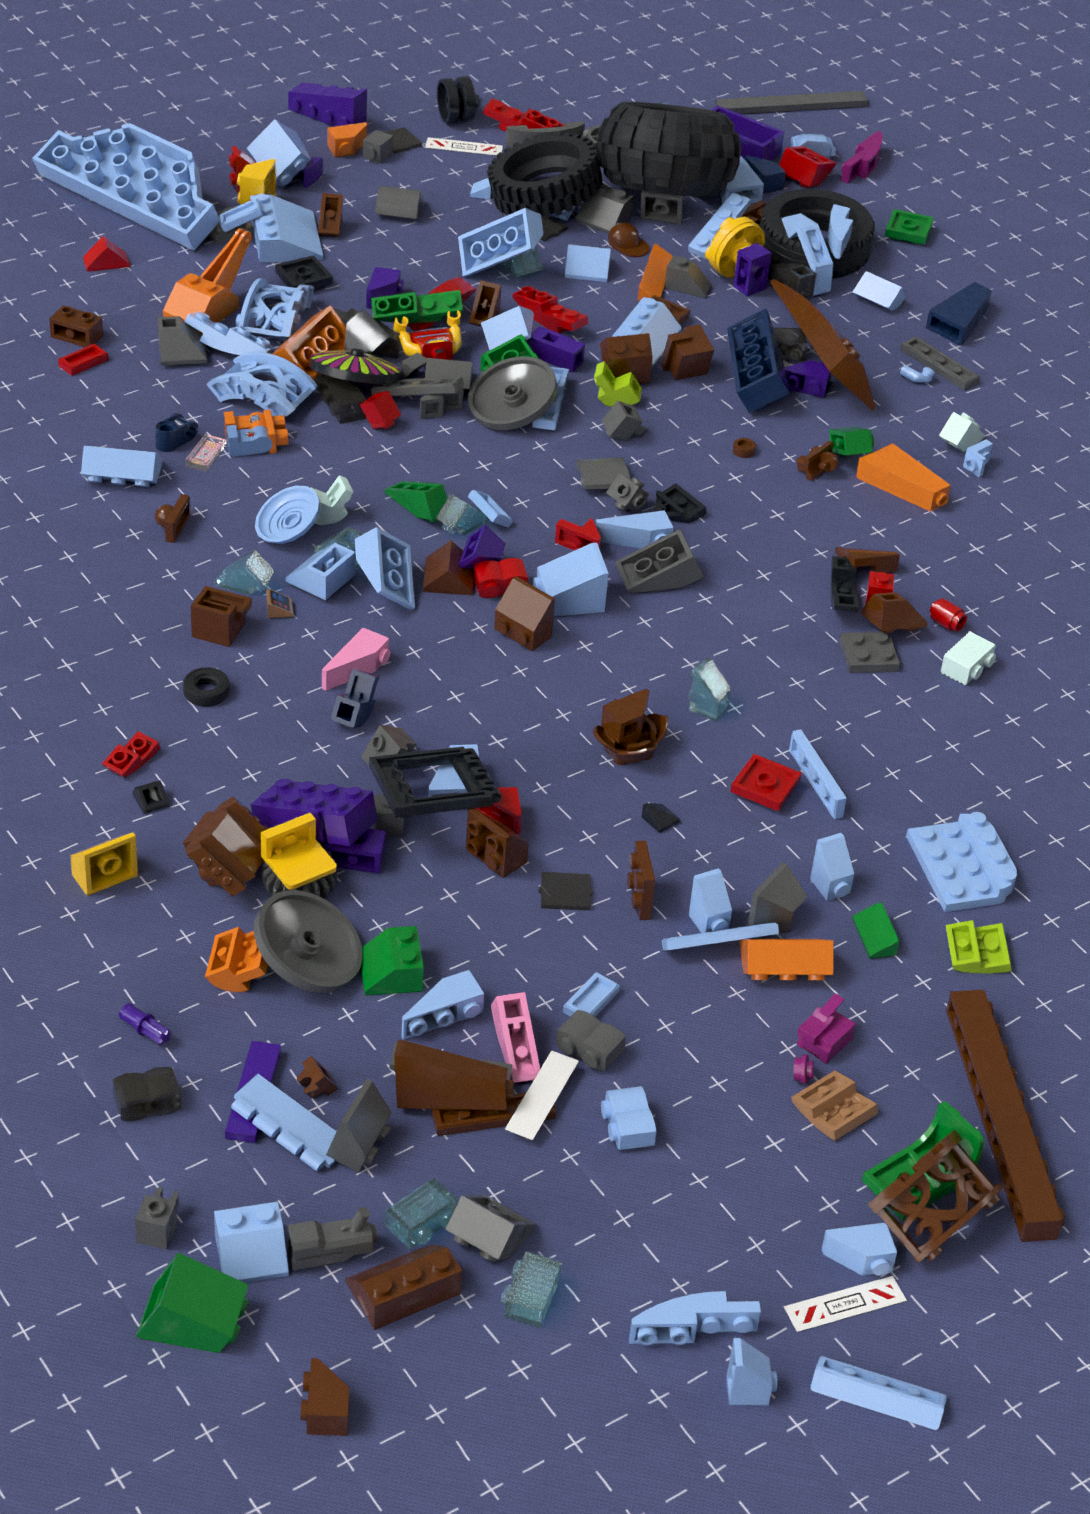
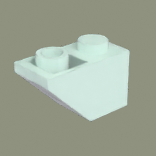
(961, 432)

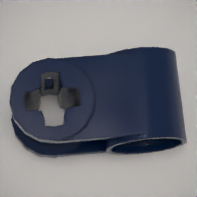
(174, 432)

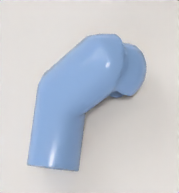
(914, 376)

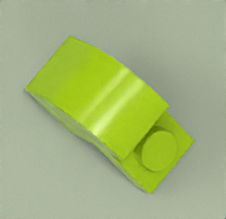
(612, 389)

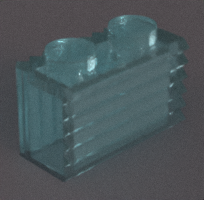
(421, 1213)
(531, 1289)

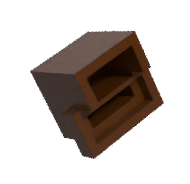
(687, 353)
(218, 615)

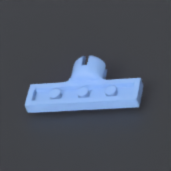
(733, 207)

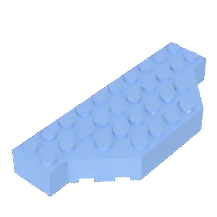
(134, 177)

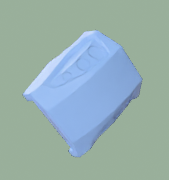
(815, 142)

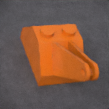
(212, 289)

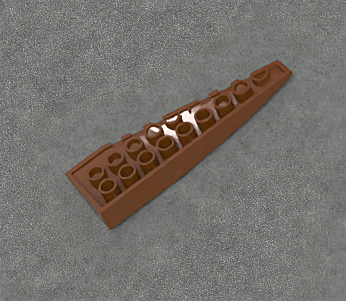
(833, 349)

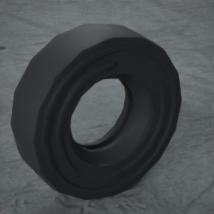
(206, 697)

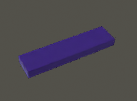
(261, 1060)

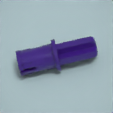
(144, 1023)

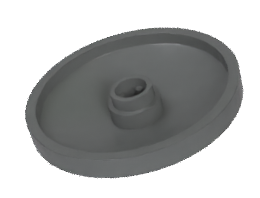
(512, 393)
(308, 941)

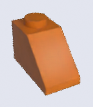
(346, 139)

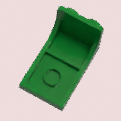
(944, 1122)

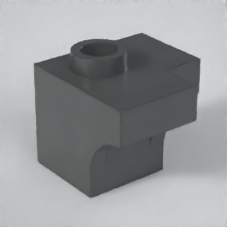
(388, 741)

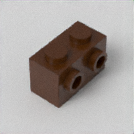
(76, 326)

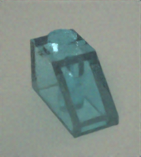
(460, 516)
(246, 574)

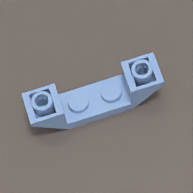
(814, 249)

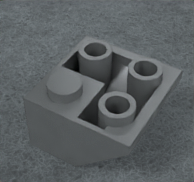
(179, 342)

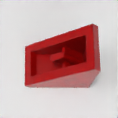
(105, 256)
(507, 810)

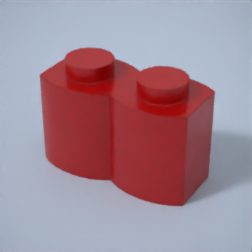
(494, 577)

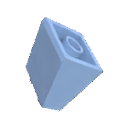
(283, 145)
(575, 581)

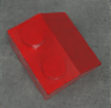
(806, 166)

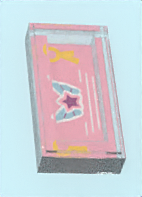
(206, 452)

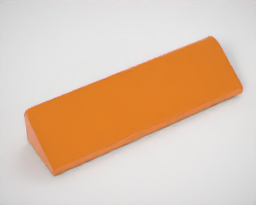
(655, 273)

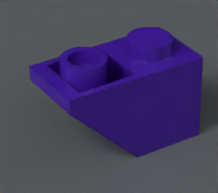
(809, 378)

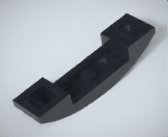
(843, 585)

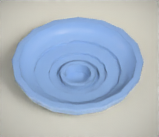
(287, 515)

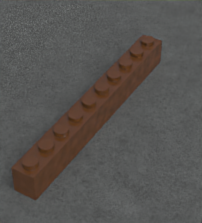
(1004, 1117)

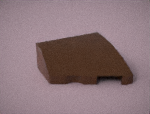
(876, 559)

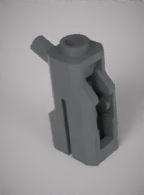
(328, 1243)

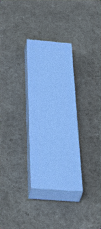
(817, 774)
(720, 936)

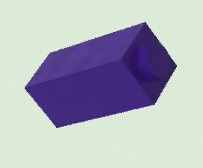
(557, 349)

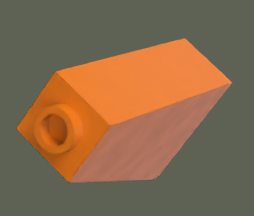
(904, 477)

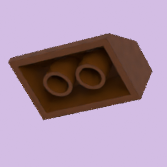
(406, 1284)

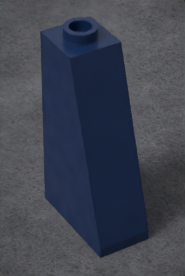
(959, 313)

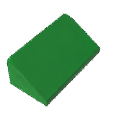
(876, 931)

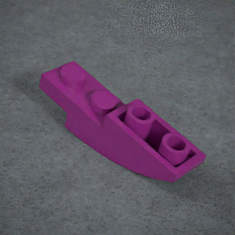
(864, 160)

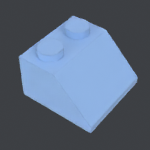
(251, 1242)

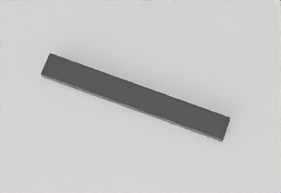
(794, 102)

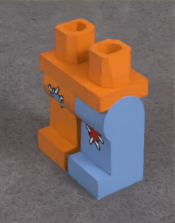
(254, 433)

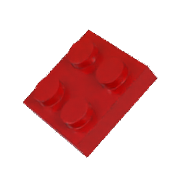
(766, 782)

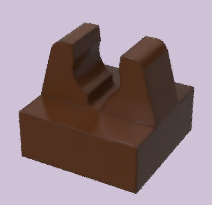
(319, 1078)

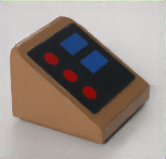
(278, 605)

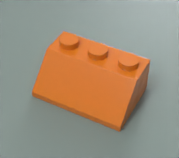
(787, 958)

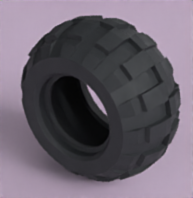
(668, 149)

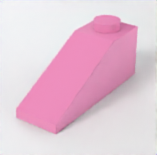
(364, 651)
(516, 1036)

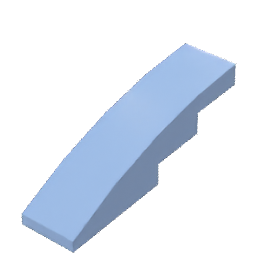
(550, 417)

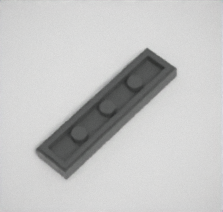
(940, 363)
(420, 386)

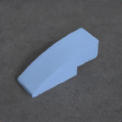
(839, 230)

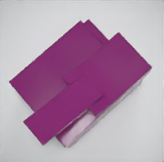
(826, 1031)

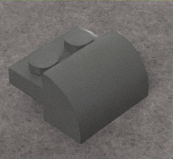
(399, 202)

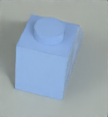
(832, 867)
(710, 902)
(861, 1248)
(749, 1375)

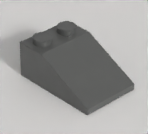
(660, 565)

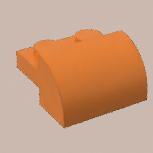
(235, 961)

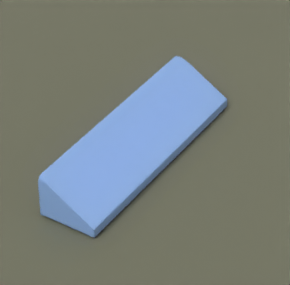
(878, 1392)

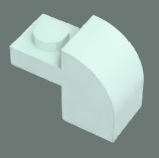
(332, 503)

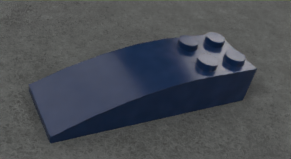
(757, 362)

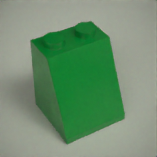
(193, 1307)

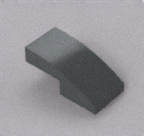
(434, 404)

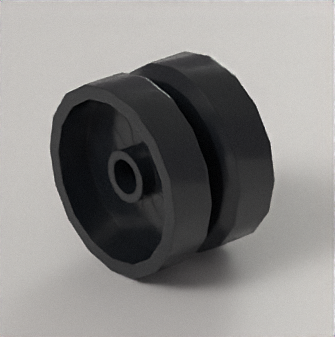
(456, 99)

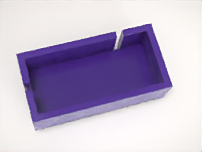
(755, 137)
(344, 810)

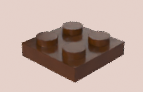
(641, 880)

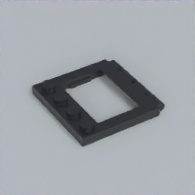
(467, 764)

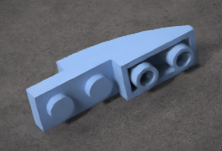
(235, 341)
(682, 1317)

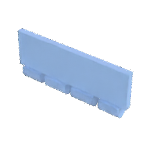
(282, 1114)

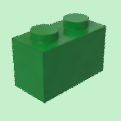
(851, 440)

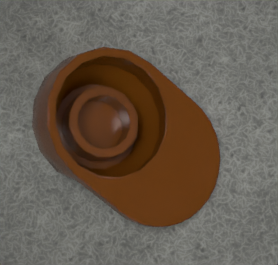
(626, 240)

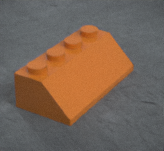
(319, 334)

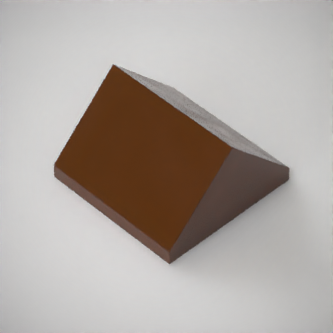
(445, 574)

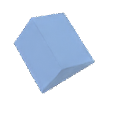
(587, 263)
(508, 325)

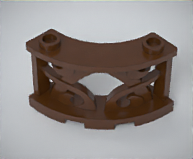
(899, 1198)

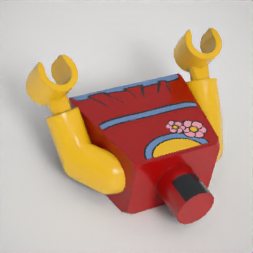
(431, 343)

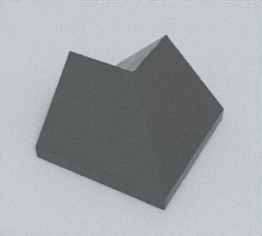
(777, 899)

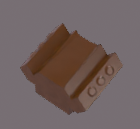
(227, 846)

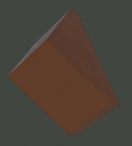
(486, 302)

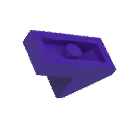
(311, 172)

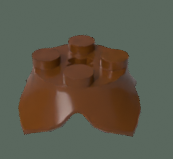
(639, 747)

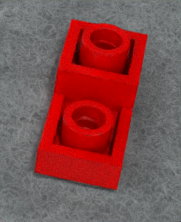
(132, 756)

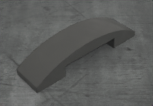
(518, 133)

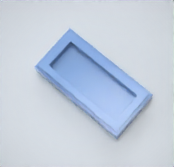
(240, 214)
(490, 508)
(592, 996)

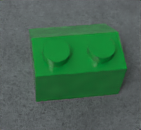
(393, 962)

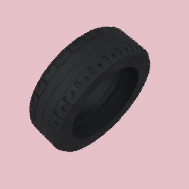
(817, 206)

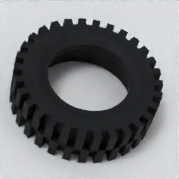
(549, 154)

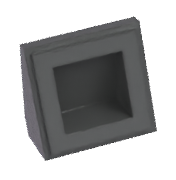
(412, 365)

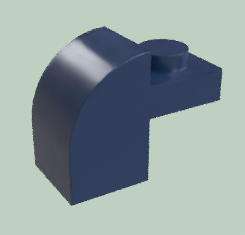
(357, 702)

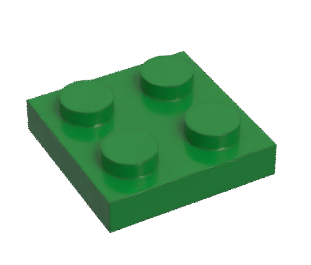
(909, 226)

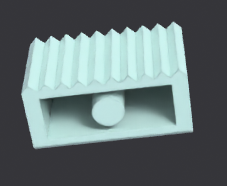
(968, 658)

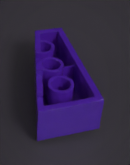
(329, 104)

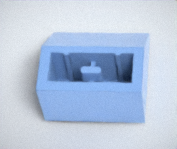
(325, 571)

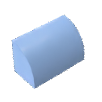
(879, 291)

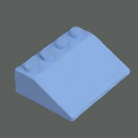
(284, 231)

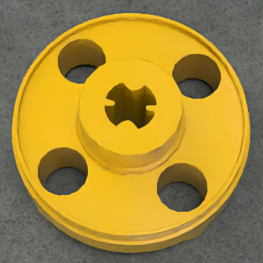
(730, 238)

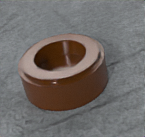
(744, 447)

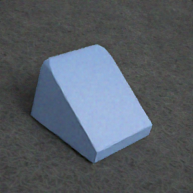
(481, 189)

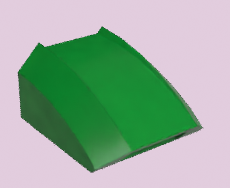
(512, 348)

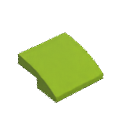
(978, 948)

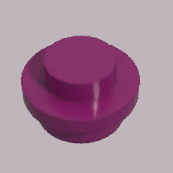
(803, 1069)

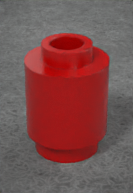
(948, 615)

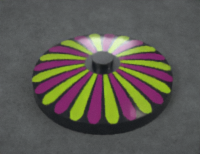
(354, 366)

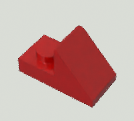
(575, 536)

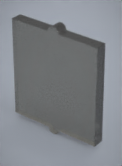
(403, 140)
(552, 228)
(565, 891)

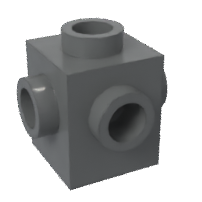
(628, 493)

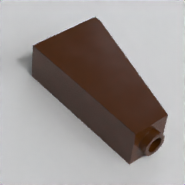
(447, 1080)

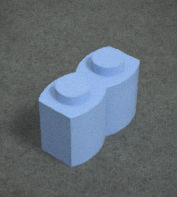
(629, 1118)

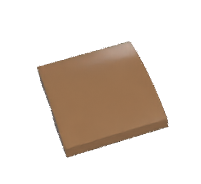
(834, 1105)

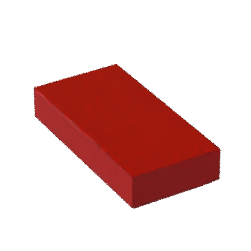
(83, 359)

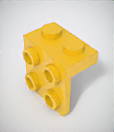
(295, 853)

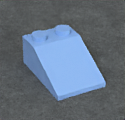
(387, 565)

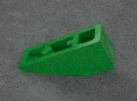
(419, 498)

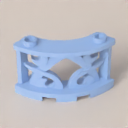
(294, 301)
(269, 395)

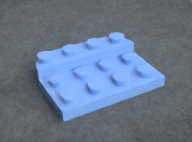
(964, 862)

